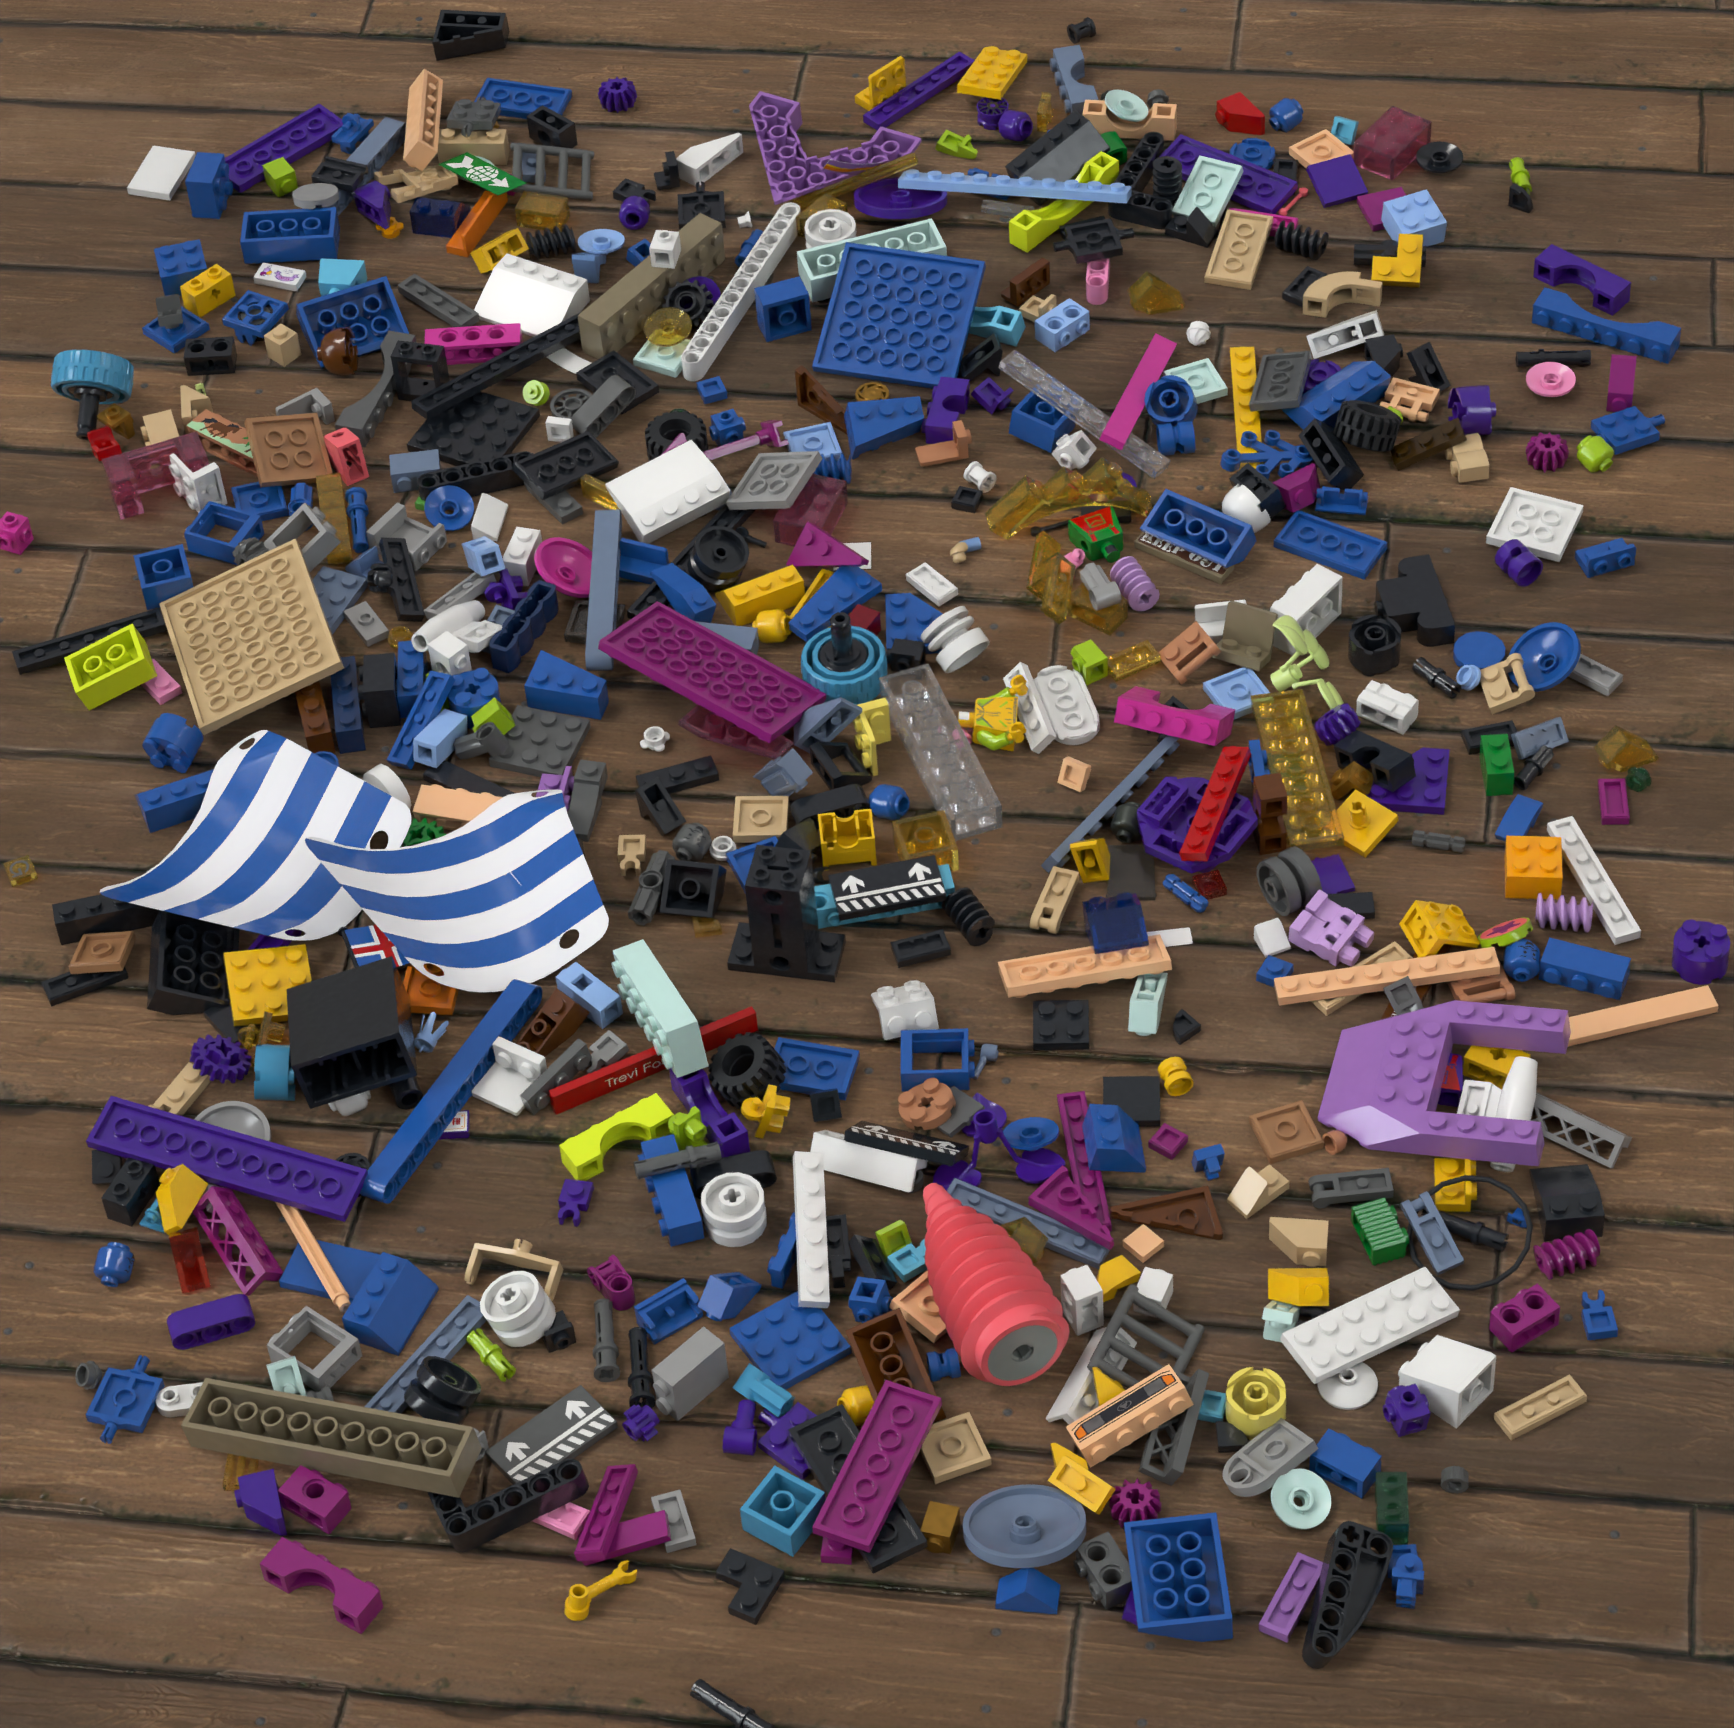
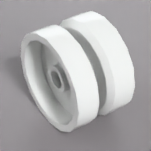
(829, 227)
(734, 1209)
(517, 1308)

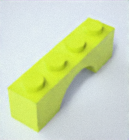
(642, 1121)

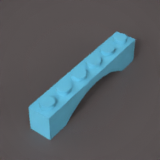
(1002, 321)

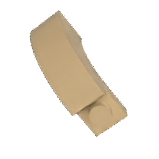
(1339, 289)

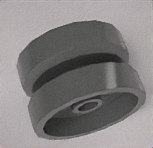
(1288, 880)

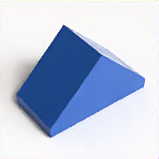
(1028, 1592)

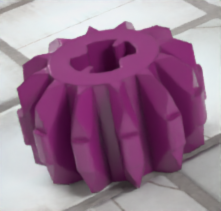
(1547, 452)
(1134, 1502)

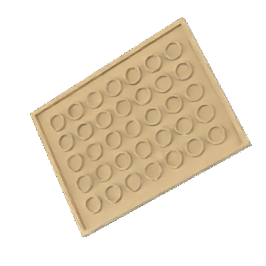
(250, 636)

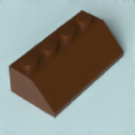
(889, 1353)

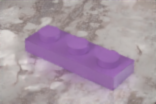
(1291, 1597)

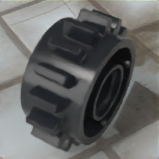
(691, 292)

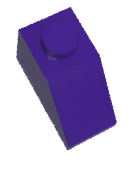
(261, 1500)

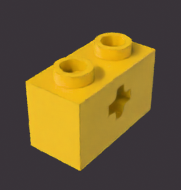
(491, 253)
(207, 290)
(1490, 1063)

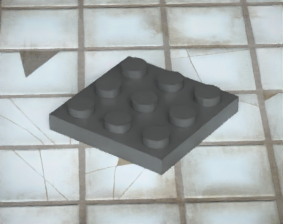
(541, 742)

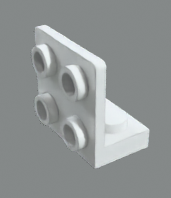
(199, 486)
(509, 1076)

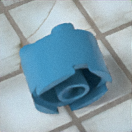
(273, 1073)

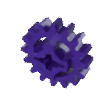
(220, 1058)

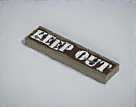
(1182, 558)

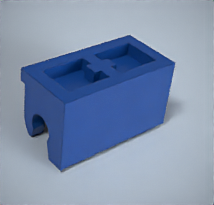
(668, 1311)

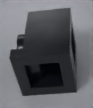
(906, 654)

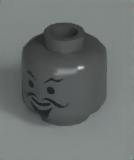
(692, 842)

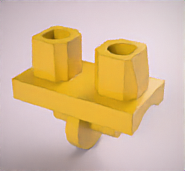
(768, 1112)

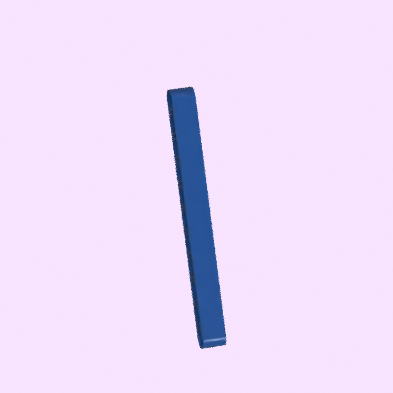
(449, 1092)

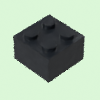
(379, 690)

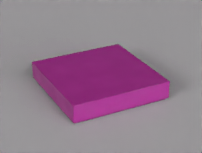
(1372, 205)

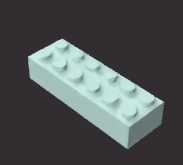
(821, 264)
(659, 1009)

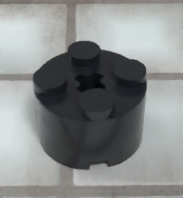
(1374, 644)

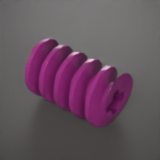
(1567, 1253)

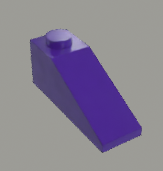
(374, 202)

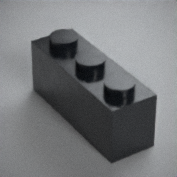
(1331, 455)

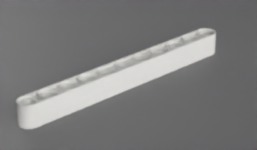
(740, 293)

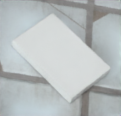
(161, 173)

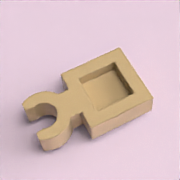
(631, 852)

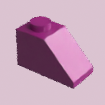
(1621, 382)
(1299, 488)

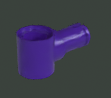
(741, 1435)

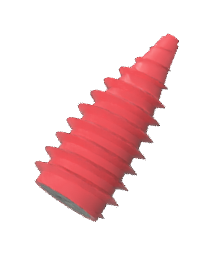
(989, 1294)

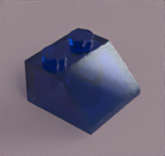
(437, 216)
(1115, 923)

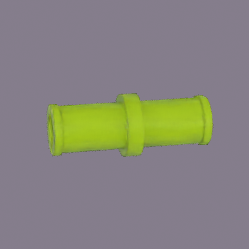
(1519, 174)
(491, 1355)

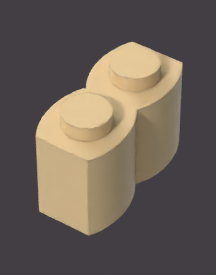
(1468, 459)

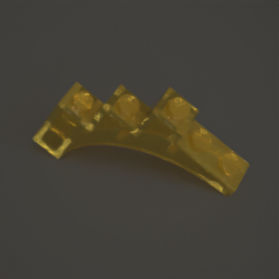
(1065, 490)

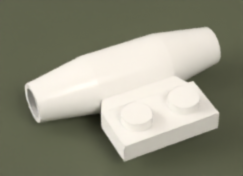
(460, 621)
(1512, 1102)

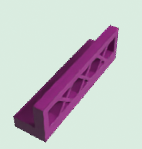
(244, 1234)

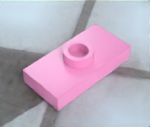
(565, 1520)

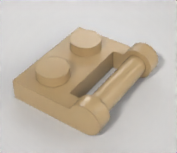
(1497, 687)

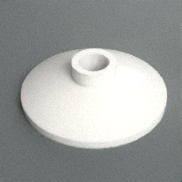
(1350, 1393)

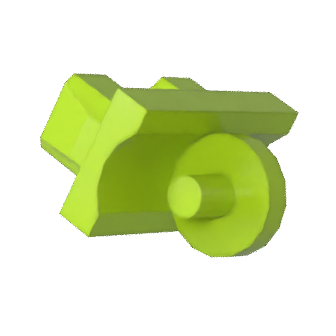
(688, 1129)

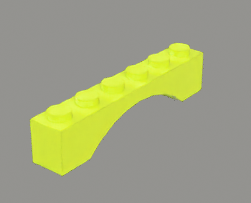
(1034, 226)

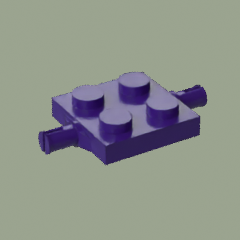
(778, 1442)

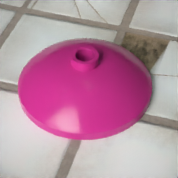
(565, 565)

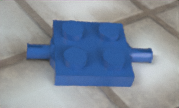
(1627, 429)
(125, 1399)

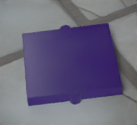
(1333, 875)

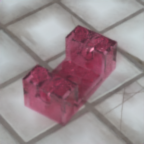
(131, 474)

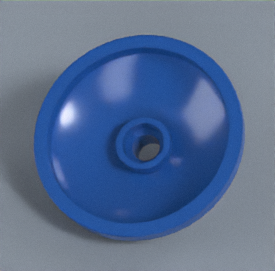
(1548, 654)

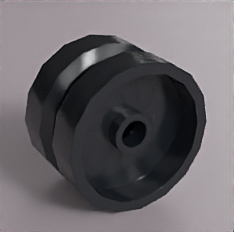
(718, 558)
(442, 1390)

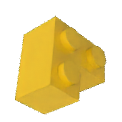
(1403, 269)

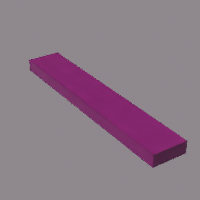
(1072, 1113)

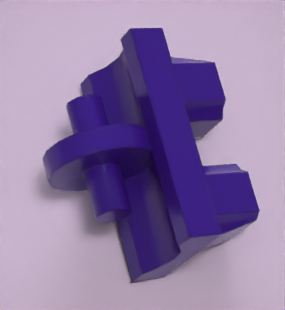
(506, 590)

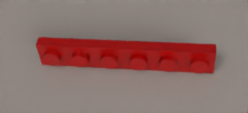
(1215, 804)

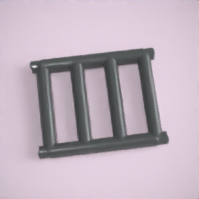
(563, 153)
(1120, 1318)

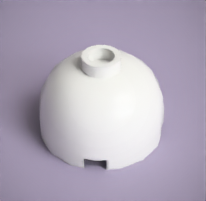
(1244, 506)

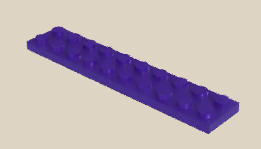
(228, 1158)

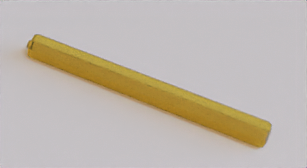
(859, 180)

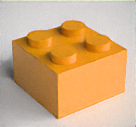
(1533, 867)

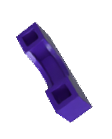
(1558, 267)
(721, 1127)

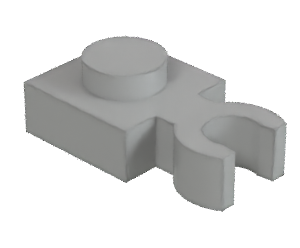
(606, 1051)

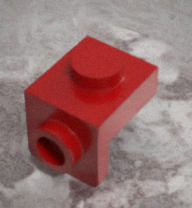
(103, 443)

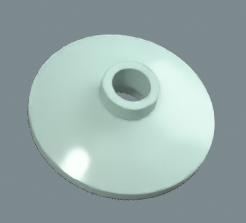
(1126, 105)
(1312, 1492)

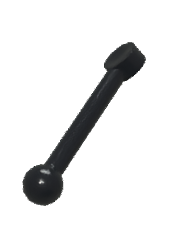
(1036, 530)

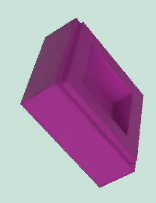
(1168, 1141)

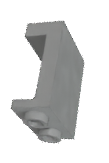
(420, 539)

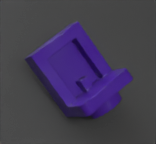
(992, 396)

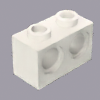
(1082, 1300)

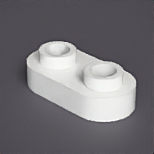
(182, 1399)

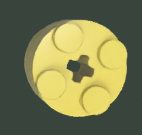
(1255, 1400)

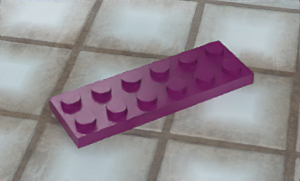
(877, 1466)

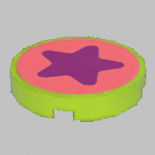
(1506, 932)

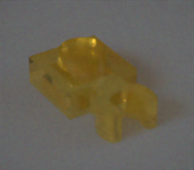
(1044, 112)

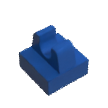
(1208, 1160)

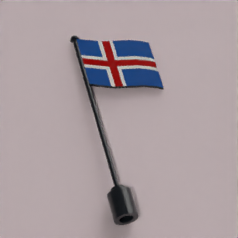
(367, 946)

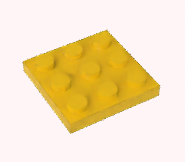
(260, 980)

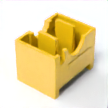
(847, 838)

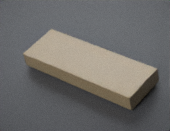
(1540, 1407)

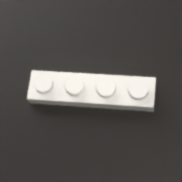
(1032, 711)

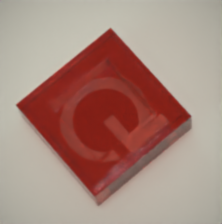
(1209, 884)

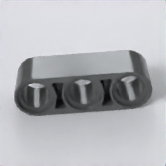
(603, 406)

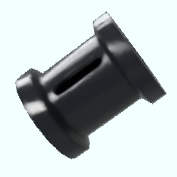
(1081, 30)

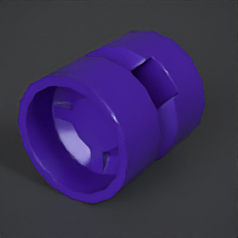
(1518, 562)

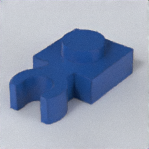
(1597, 1319)

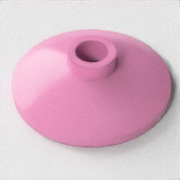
(1550, 379)

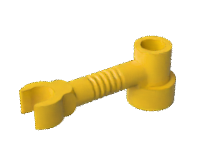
(580, 1596)

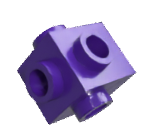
(1406, 1409)

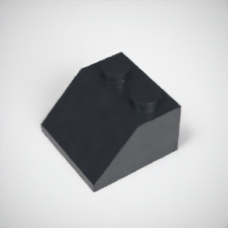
(692, 888)

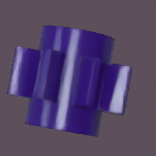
(640, 1423)

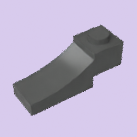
(586, 797)

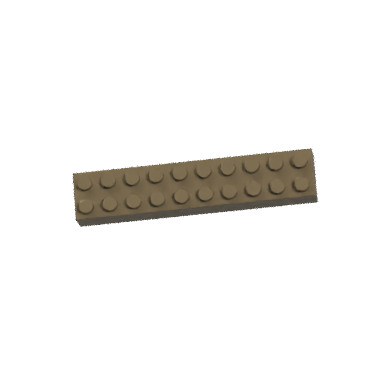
(332, 1437)

